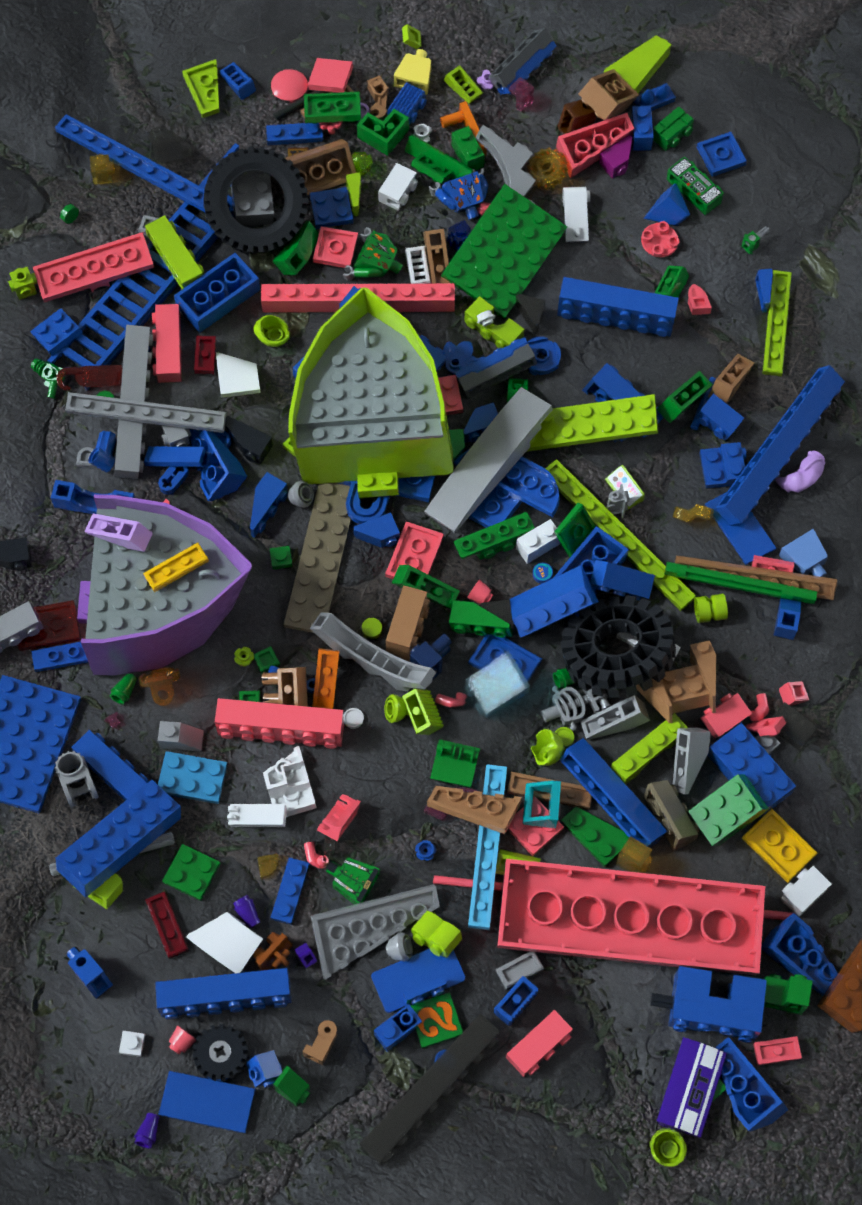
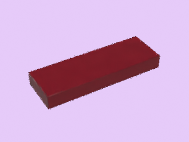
(166, 925)

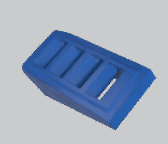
(245, 88)
(764, 285)

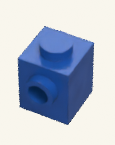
(264, 1069)

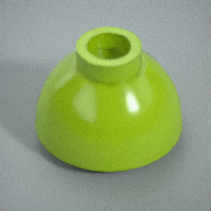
(395, 708)

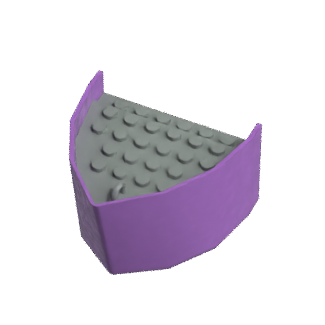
(146, 630)

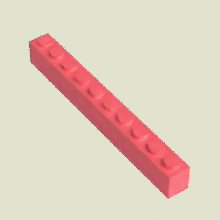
(327, 297)

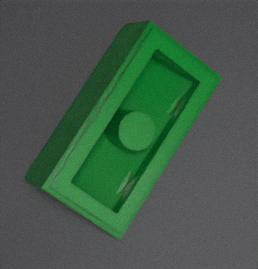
(673, 281)

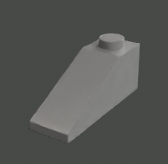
(616, 718)
(690, 754)

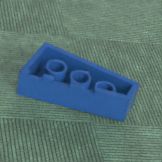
(610, 385)

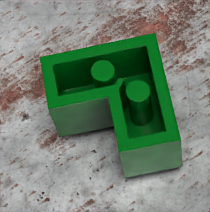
(383, 134)
(788, 995)

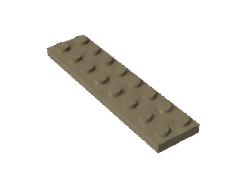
(320, 557)

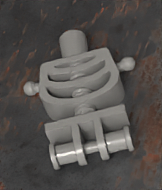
(561, 707)

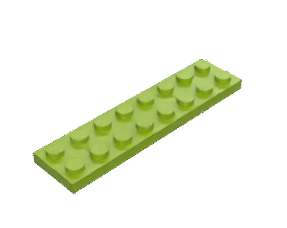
(597, 422)

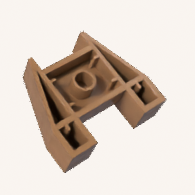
(687, 686)

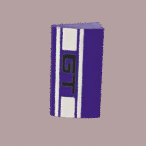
(691, 1087)

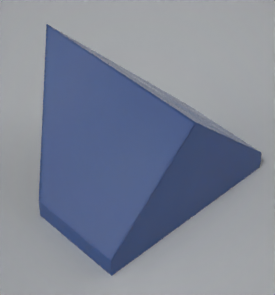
(669, 207)

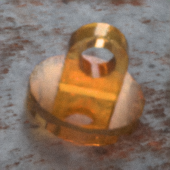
(160, 680)

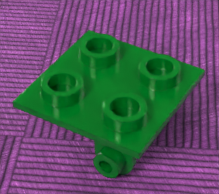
(455, 763)

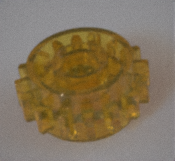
(554, 174)

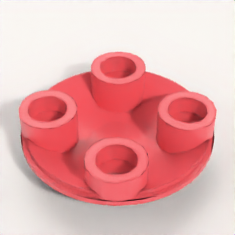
(289, 85)
(659, 239)

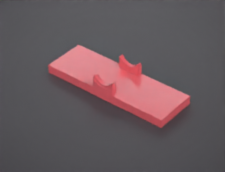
(93, 267)

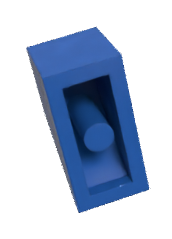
(378, 531)

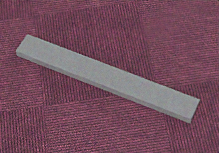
(145, 412)

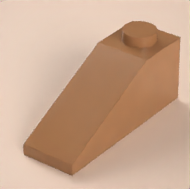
(436, 254)
(731, 378)

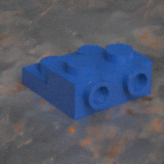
(722, 464)

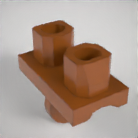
(275, 954)

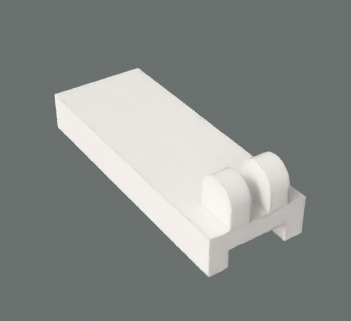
(257, 815)

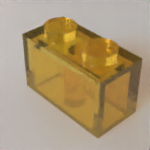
(634, 856)

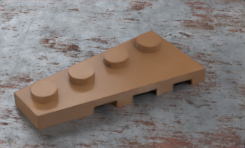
(485, 810)

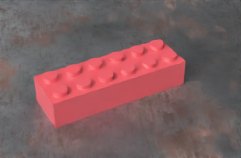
(279, 723)

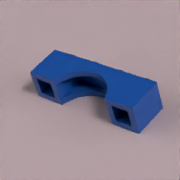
(74, 498)

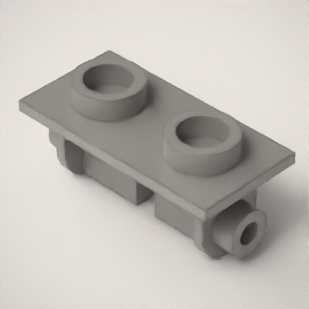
(618, 501)

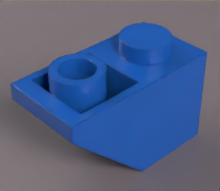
(479, 422)
(787, 618)
(397, 1028)

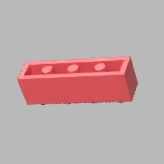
(168, 343)

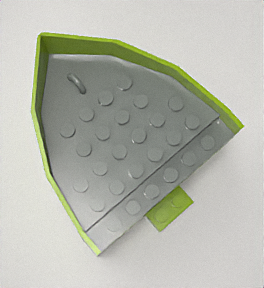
(368, 402)

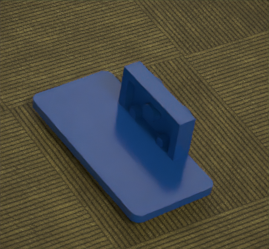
(416, 979)

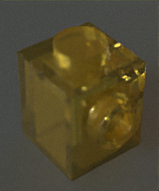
(102, 169)

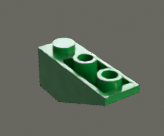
(297, 251)
(475, 619)

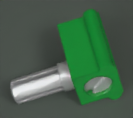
(751, 240)

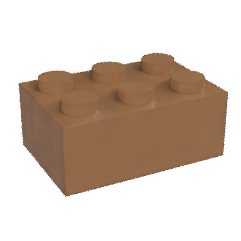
(608, 94)
(407, 622)

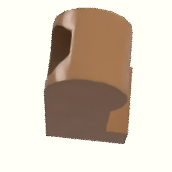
(323, 1043)

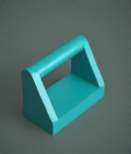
(551, 820)

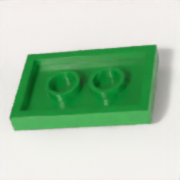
(332, 107)

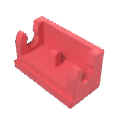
(339, 817)

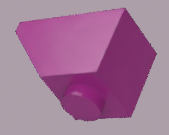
(616, 157)

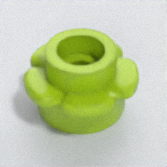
(243, 661)

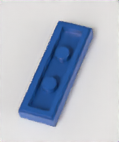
(174, 456)

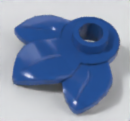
(460, 354)

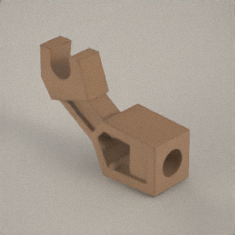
(375, 85)

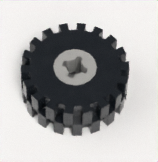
(224, 1063)

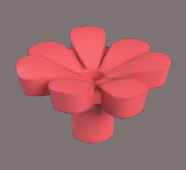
(330, 126)

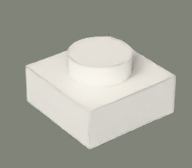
(132, 1043)

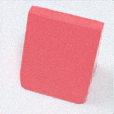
(793, 693)

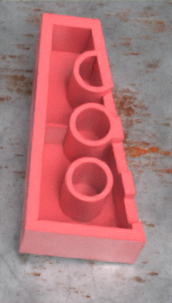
(585, 144)

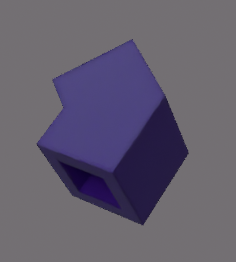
(305, 955)

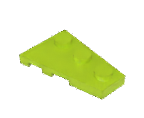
(203, 85)

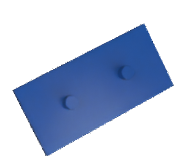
(746, 538)

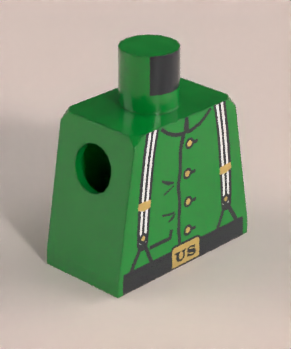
(353, 879)

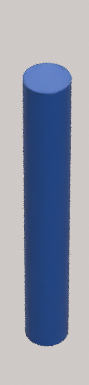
(695, 424)

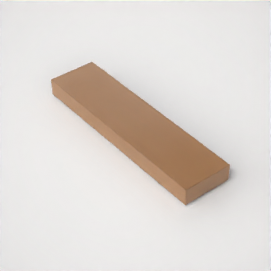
(570, 793)

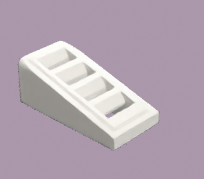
(415, 251)

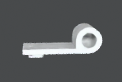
(576, 214)

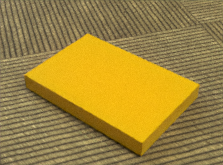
(779, 845)

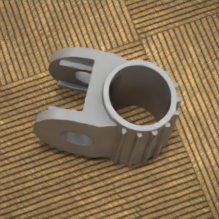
(74, 761)

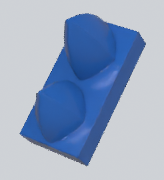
(656, 97)

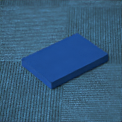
(493, 647)

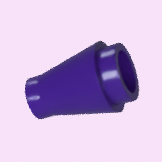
(246, 910)
(147, 1132)

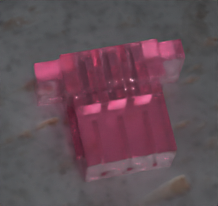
(112, 720)

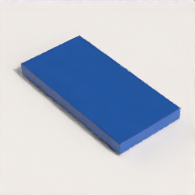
(207, 1102)

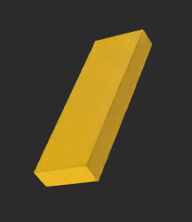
(176, 567)

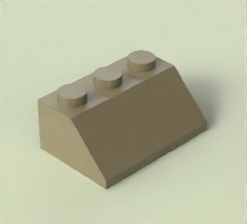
(671, 813)

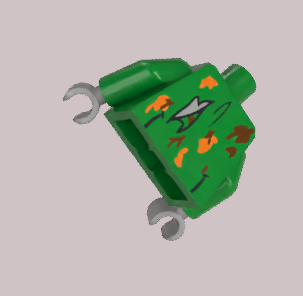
(375, 257)

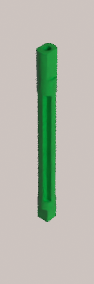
(740, 582)

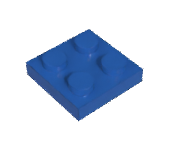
(721, 154)
(331, 207)
(56, 332)

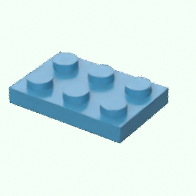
(192, 777)

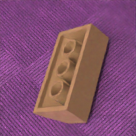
(324, 165)

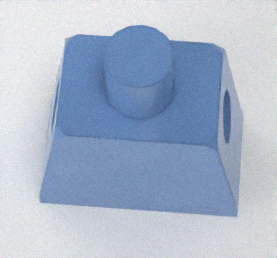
(806, 554)

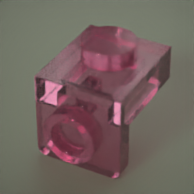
(524, 93)

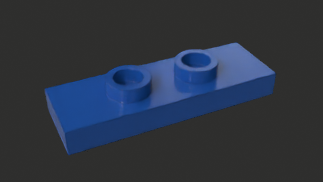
(58, 656)

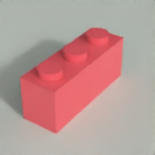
(539, 1044)

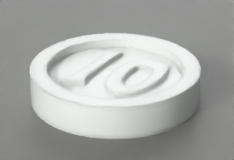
(353, 718)

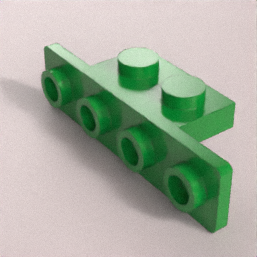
(434, 162)
(494, 538)

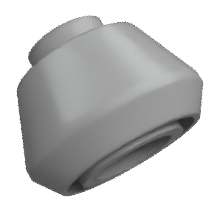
(301, 494)
(400, 947)

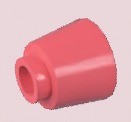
(480, 593)
(181, 1040)

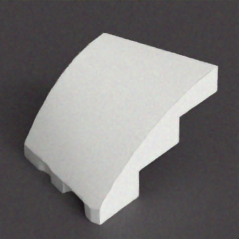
(236, 376)
(289, 784)
(227, 941)

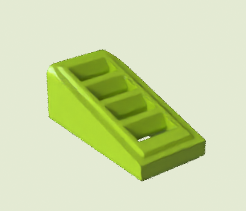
(452, 83)
(353, 185)

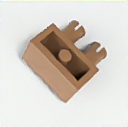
(291, 686)

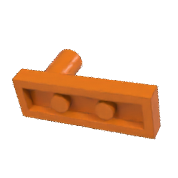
(463, 115)
(326, 678)

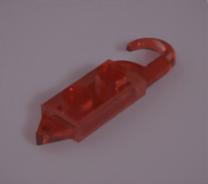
(92, 376)

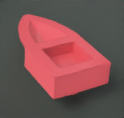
(698, 301)
(767, 726)

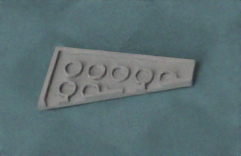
(359, 928)

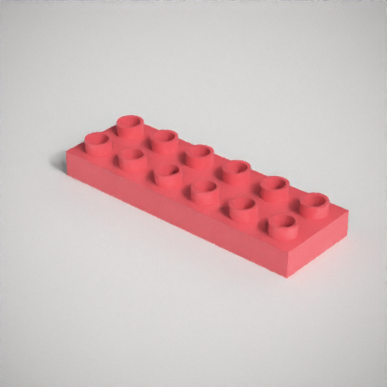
(631, 917)

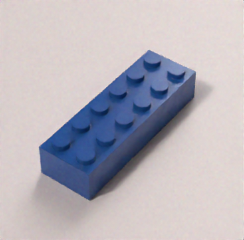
(617, 306)
(118, 838)
(223, 993)

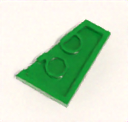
(595, 835)

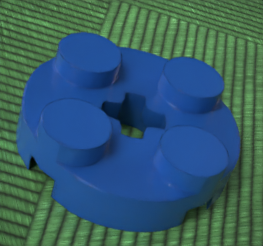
(548, 348)

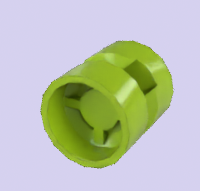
(709, 608)

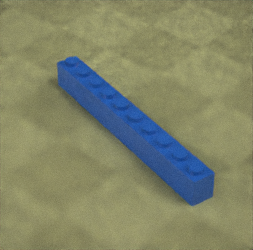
(780, 445)

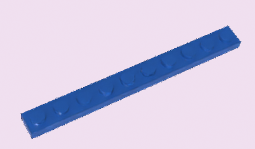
(132, 161)

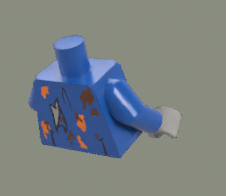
(463, 193)

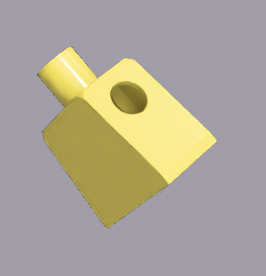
(414, 70)

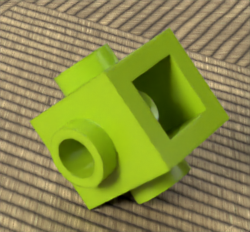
(23, 282)

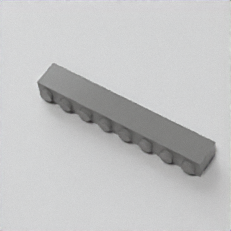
(133, 388)

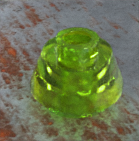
(362, 162)

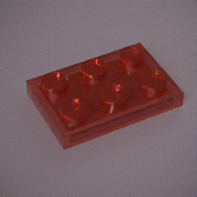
(59, 626)

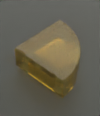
(267, 865)

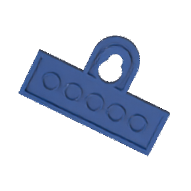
(411, 487)

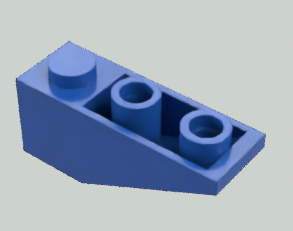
(267, 497)

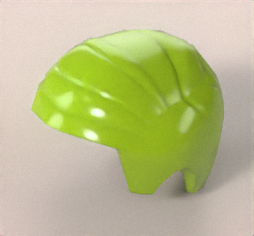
(548, 748)
(668, 1147)

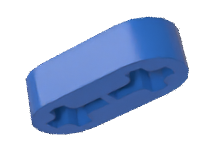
(175, 478)

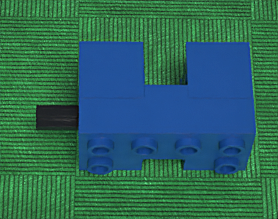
(695, 1010)

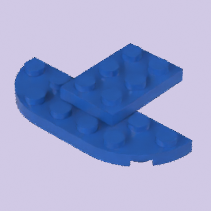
(523, 483)

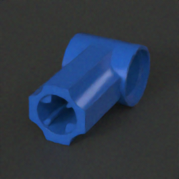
(102, 454)

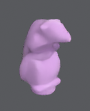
(809, 472)

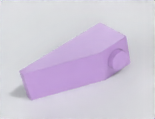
(119, 531)

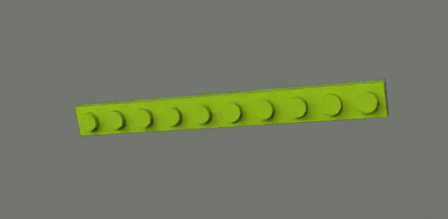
(638, 553)

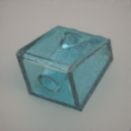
(497, 685)

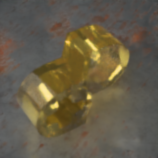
(688, 515)

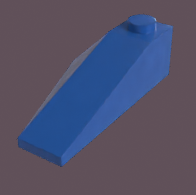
(220, 469)
(797, 951)
(749, 1093)

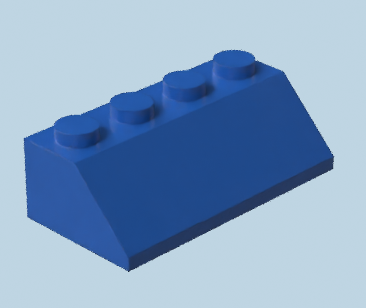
(552, 601)

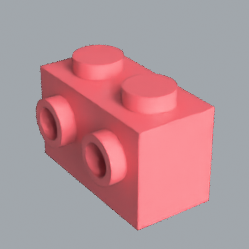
(728, 714)

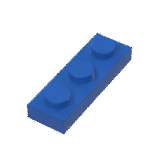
(294, 133)
(290, 891)

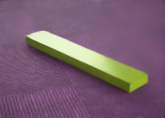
(777, 324)

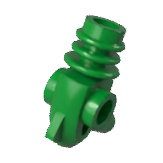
(48, 372)

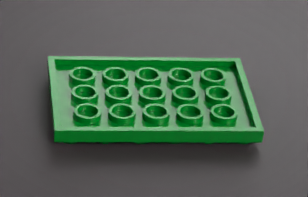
(504, 250)

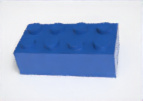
(217, 292)
(595, 547)
(742, 754)

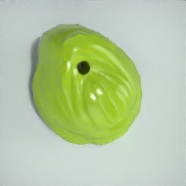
(272, 331)

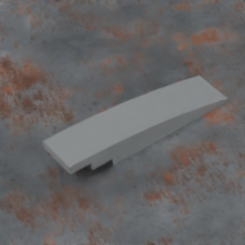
(489, 459)

